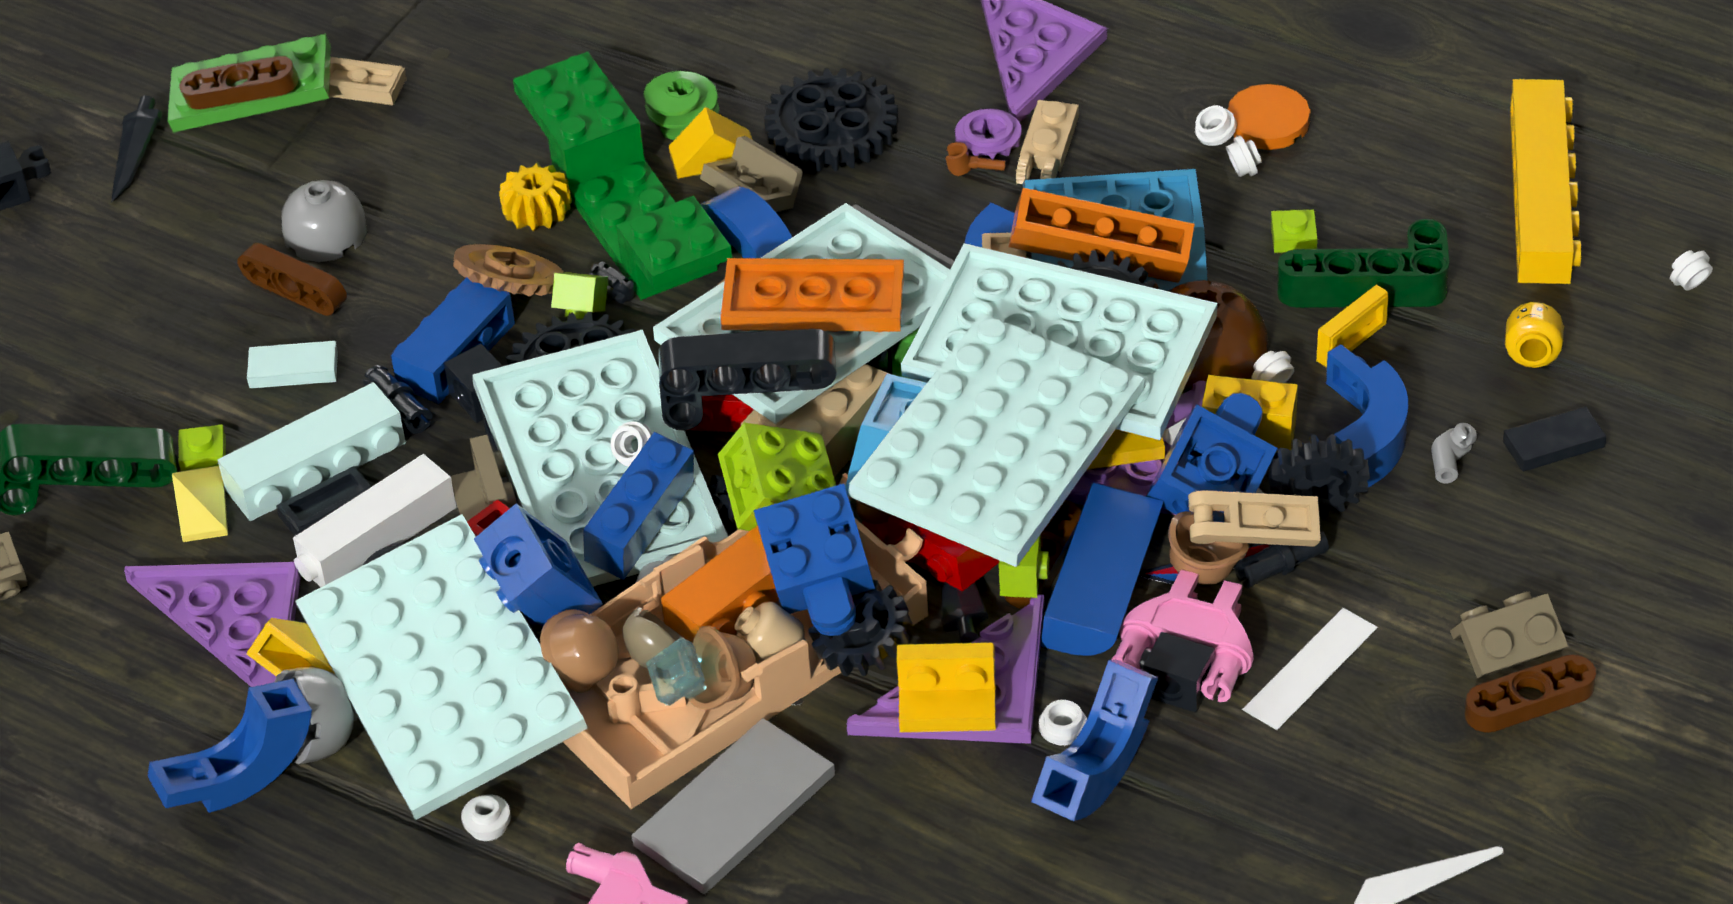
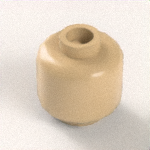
(768, 630)

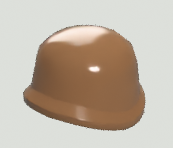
(1210, 560)
(579, 648)
(722, 661)

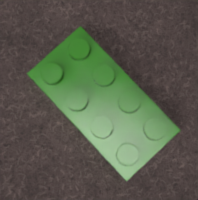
(310, 60)

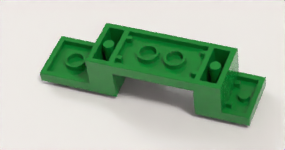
(610, 183)

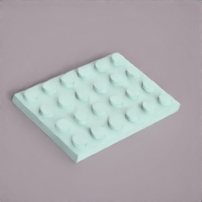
(838, 235)
(1100, 316)
(556, 432)
(997, 439)
(439, 667)

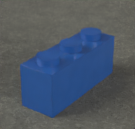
(462, 321)
(638, 505)

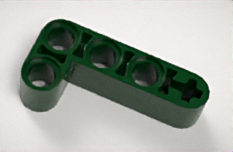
(1340, 276)
(80, 457)

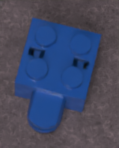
(1214, 455)
(815, 558)
(534, 568)

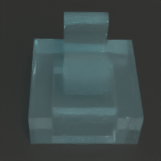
(676, 672)

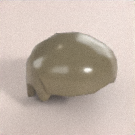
(646, 635)

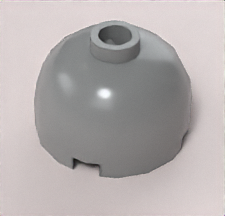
(323, 220)
(331, 712)

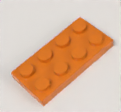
(813, 294)

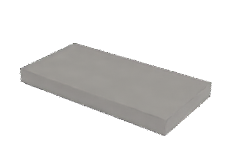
(733, 805)

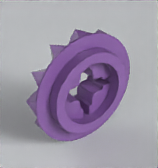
(1001, 124)

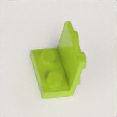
(772, 466)

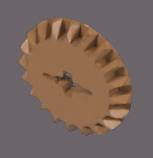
(506, 269)

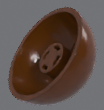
(1236, 336)

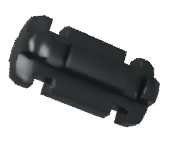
(618, 284)

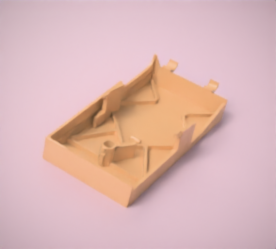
(647, 745)

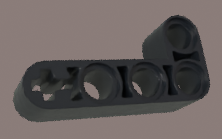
(740, 365)

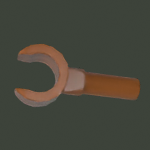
(961, 163)

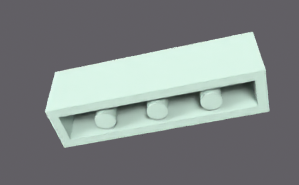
(311, 450)

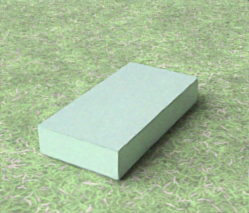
(292, 364)

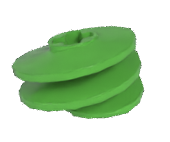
(677, 99)

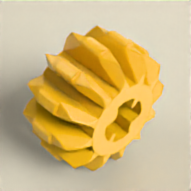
(535, 196)

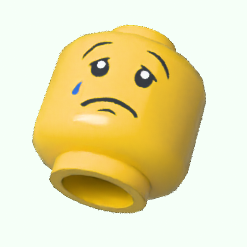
(1534, 334)

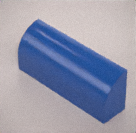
(1099, 571)

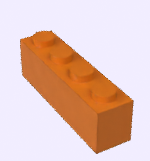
(1068, 226)
(721, 589)

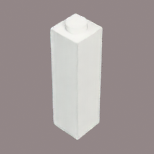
(374, 520)

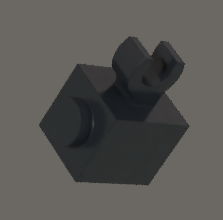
(16, 171)

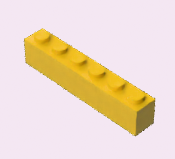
(1542, 182)

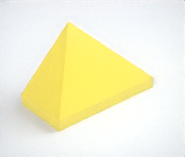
(200, 503)

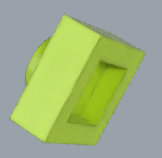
(1293, 230)
(201, 447)

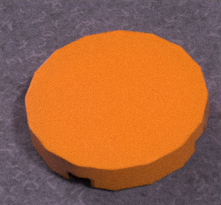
(1270, 115)

